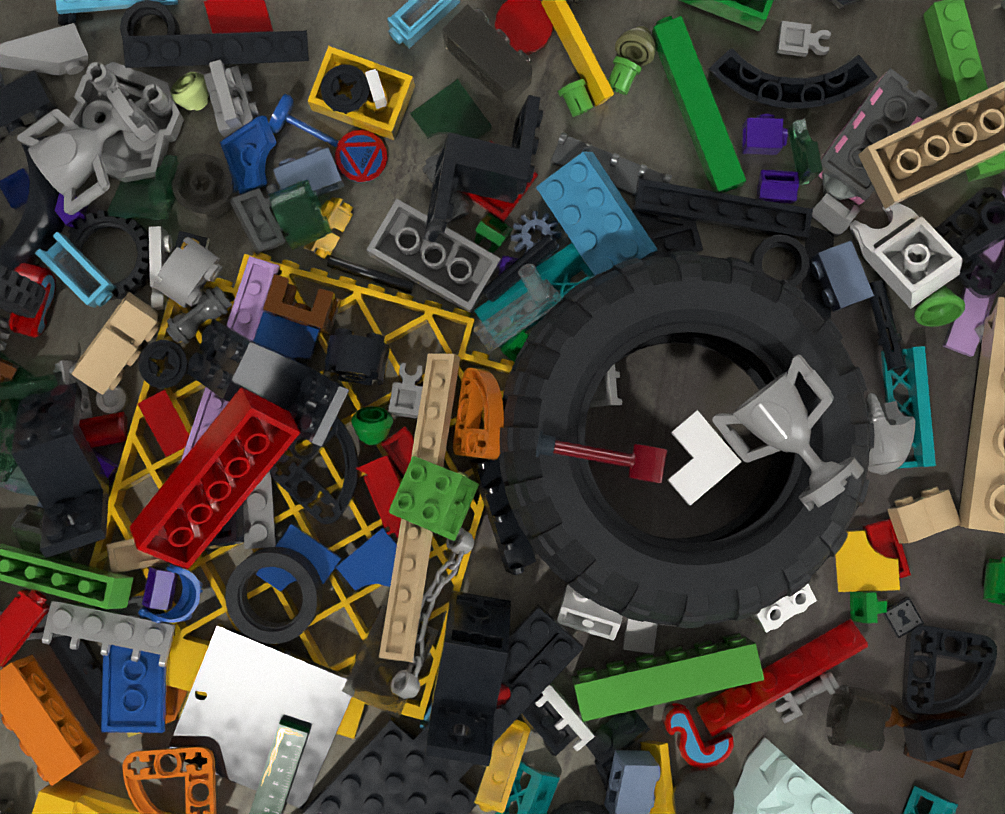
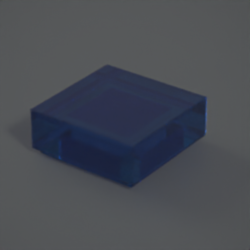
(16, 188)

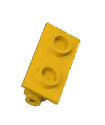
(338, 217)

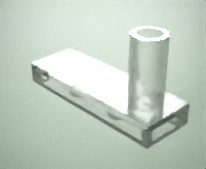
(521, 312)

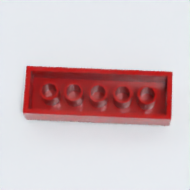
(214, 479)

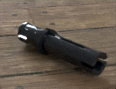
(893, 359)

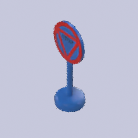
(358, 154)

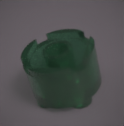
(299, 214)

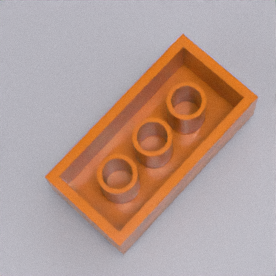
(42, 721)

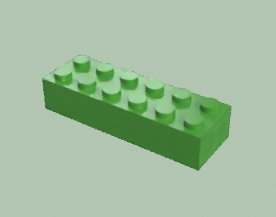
(666, 677)

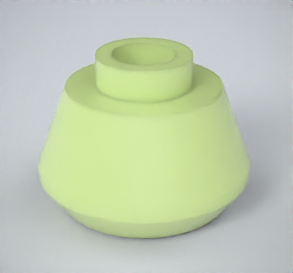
(190, 91)

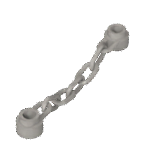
(404, 682)

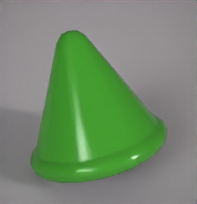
(939, 308)

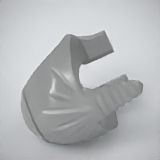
(892, 435)

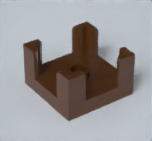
(280, 302)

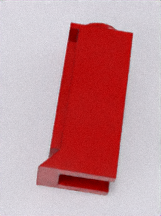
(383, 486)
(20, 621)

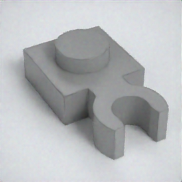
(796, 39)
(406, 395)

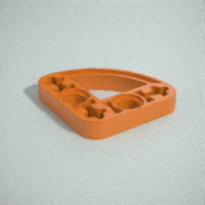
(477, 392)
(192, 777)

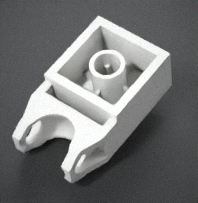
(908, 254)

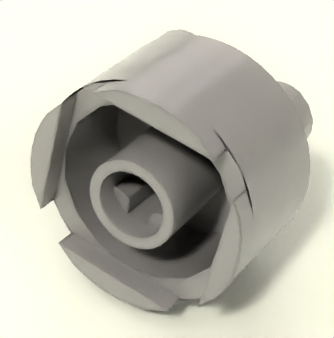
(187, 273)

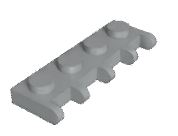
(109, 629)

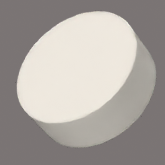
(112, 401)

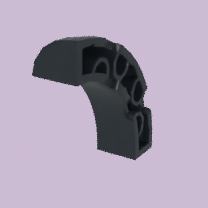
(792, 92)
(37, 223)

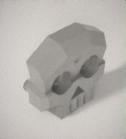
(123, 152)

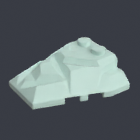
(779, 786)

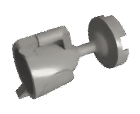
(76, 153)
(783, 423)

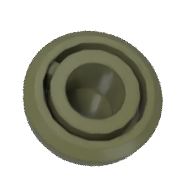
(636, 46)

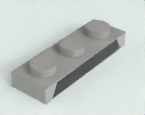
(260, 516)

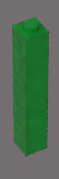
(697, 105)

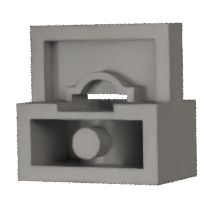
(222, 87)

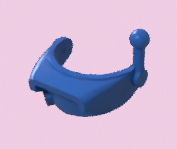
(187, 603)

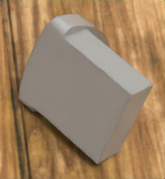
(834, 214)

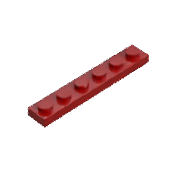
(782, 677)

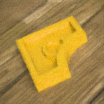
(864, 568)

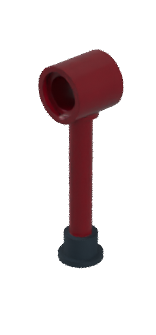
(644, 463)

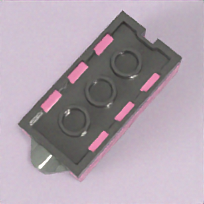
(881, 114)

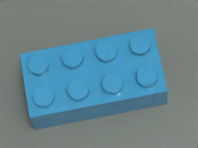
(595, 214)

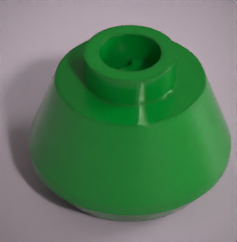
(372, 424)

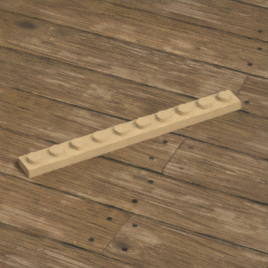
(415, 541)

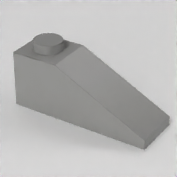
(46, 52)

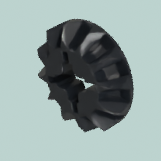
(350, 76)
(159, 350)

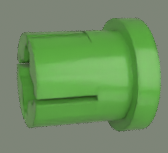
(623, 75)
(576, 97)

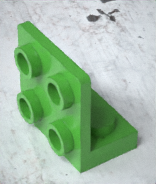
(433, 498)

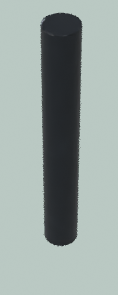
(370, 274)

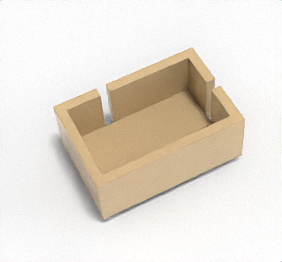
(117, 344)

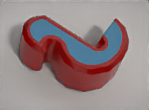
(34, 326)
(689, 743)

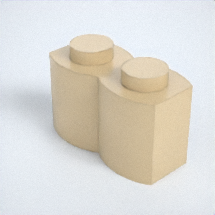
(923, 515)

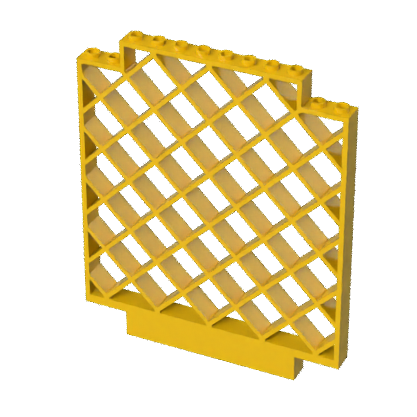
(189, 651)

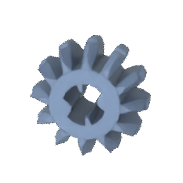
(530, 226)

